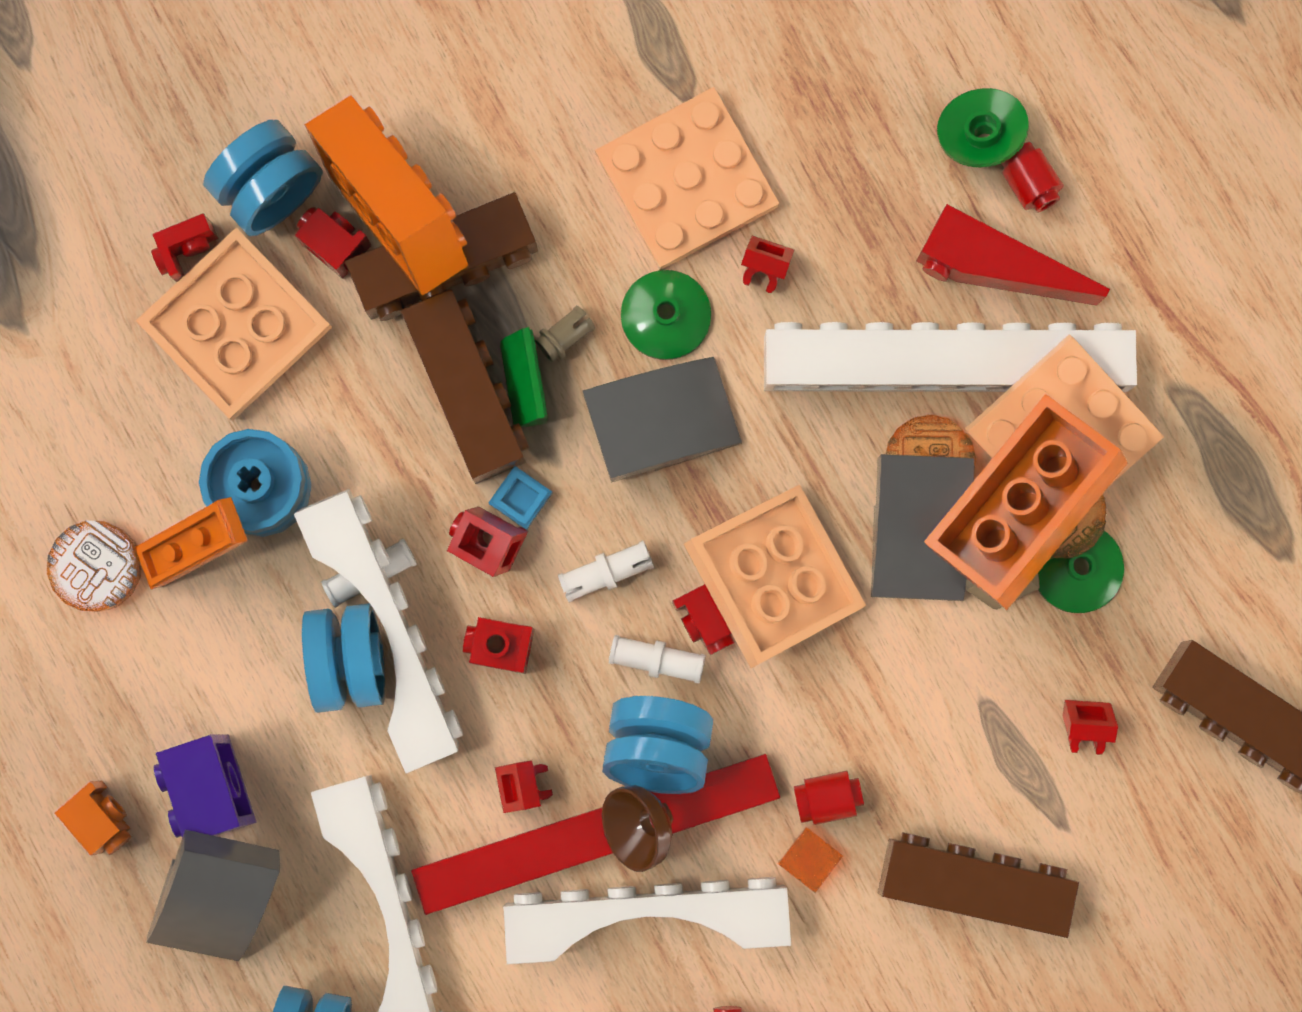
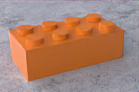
(389, 193)
(1026, 501)

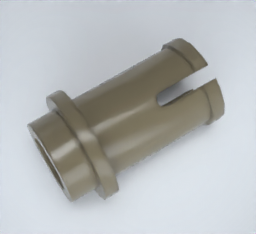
(562, 335)

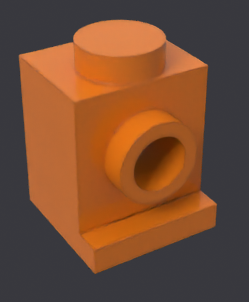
(95, 819)

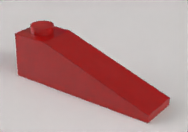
(985, 257)

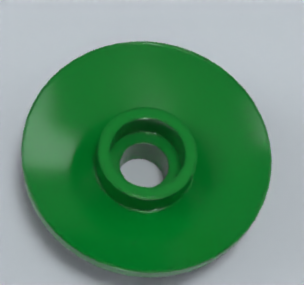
(981, 113)
(665, 337)
(1084, 593)

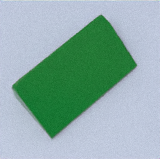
(524, 378)

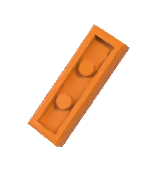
(191, 543)

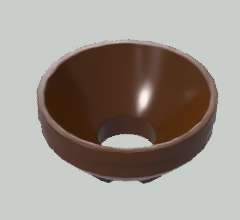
(630, 830)

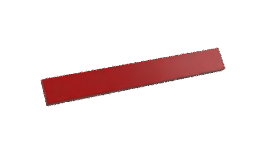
(583, 838)

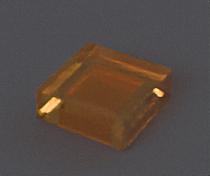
(810, 859)

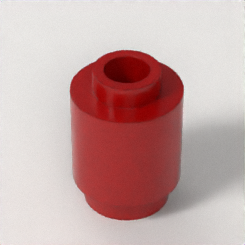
(1032, 178)
(828, 798)

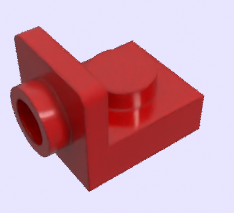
(184, 238)

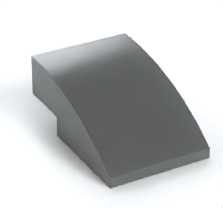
(661, 418)
(910, 503)
(214, 896)

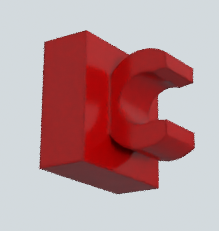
(766, 258)
(1089, 723)
(519, 786)

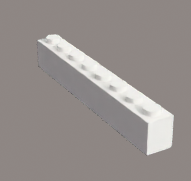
(931, 357)

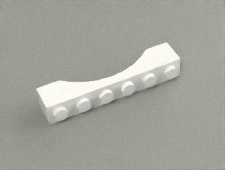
(340, 540)
(354, 824)
(747, 915)

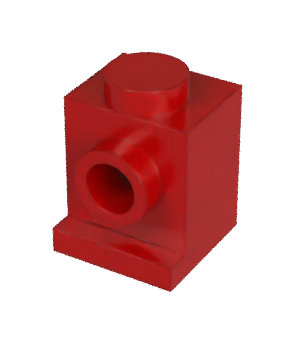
(331, 239)
(470, 546)
(704, 620)
(517, 645)

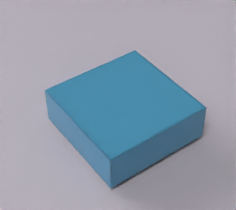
(520, 497)

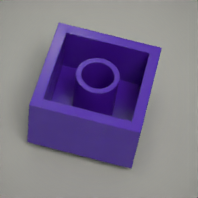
(204, 786)

